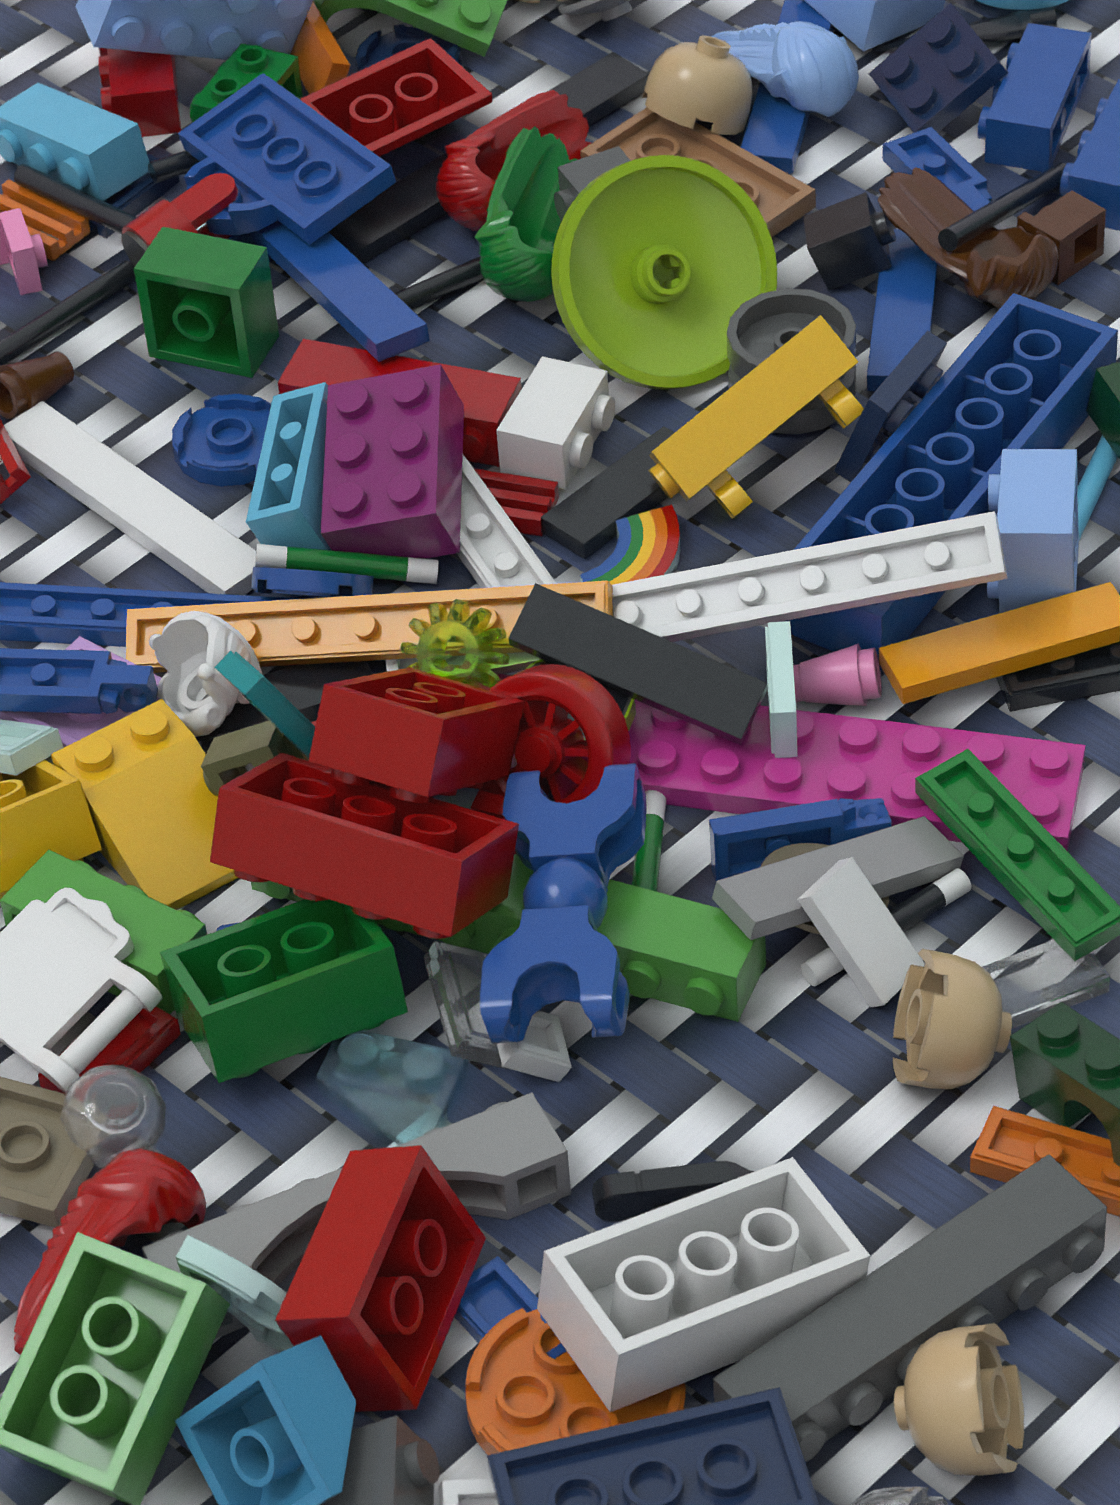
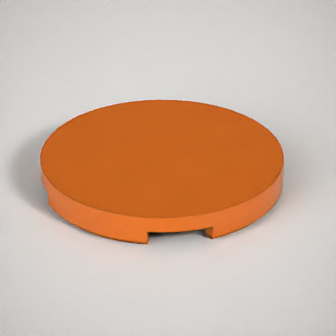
(528, 1398)

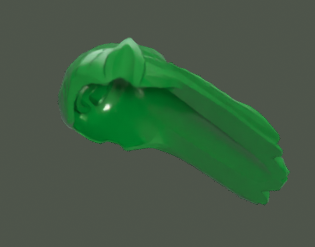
(523, 219)

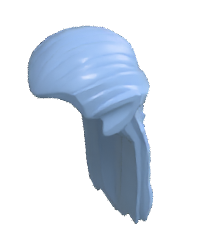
(798, 64)

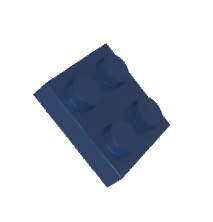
(938, 72)
(892, 404)

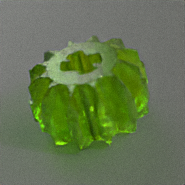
(457, 627)

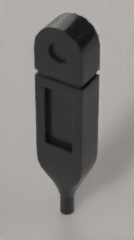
(631, 1194)

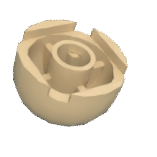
(701, 85)
(949, 1022)
(963, 1402)

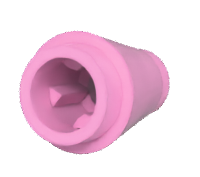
(839, 677)

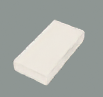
(860, 931)

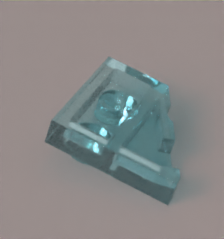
(392, 1083)

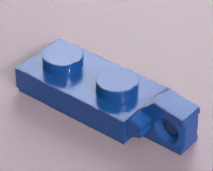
(936, 156)
(72, 682)
(746, 839)

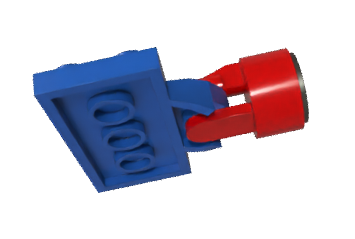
(262, 164)

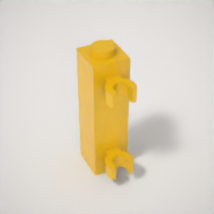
(751, 411)

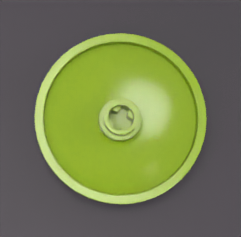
(658, 267)

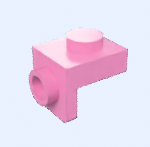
(22, 251)

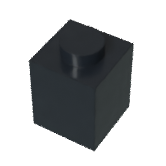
(849, 240)

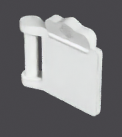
(53, 970)

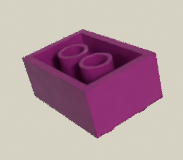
(394, 465)

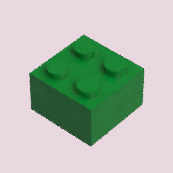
(207, 301)

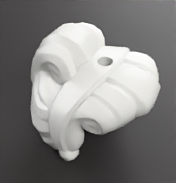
(192, 686)

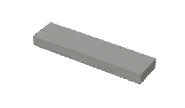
(890, 858)

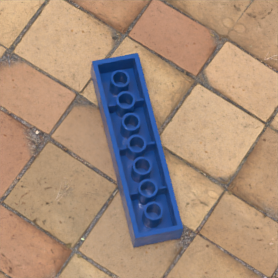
(1010, 389)

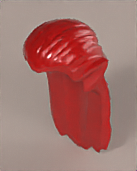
(475, 162)
(126, 1197)

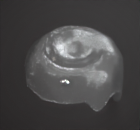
(113, 1112)

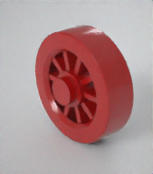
(556, 743)

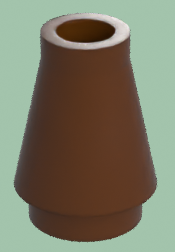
(32, 381)

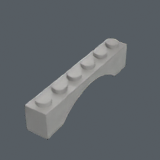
(493, 1161)

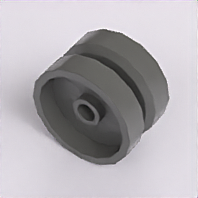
(771, 321)

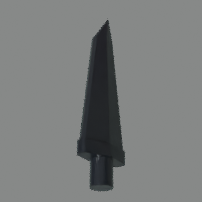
(1000, 27)

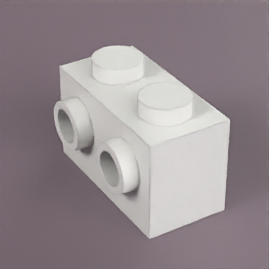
(555, 421)

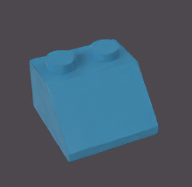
(275, 1430)

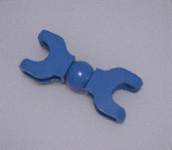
(557, 944)

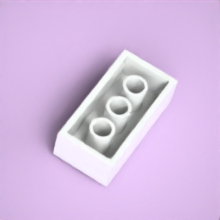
(696, 1282)

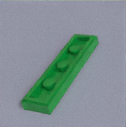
(1021, 854)

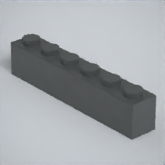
(964, 1274)

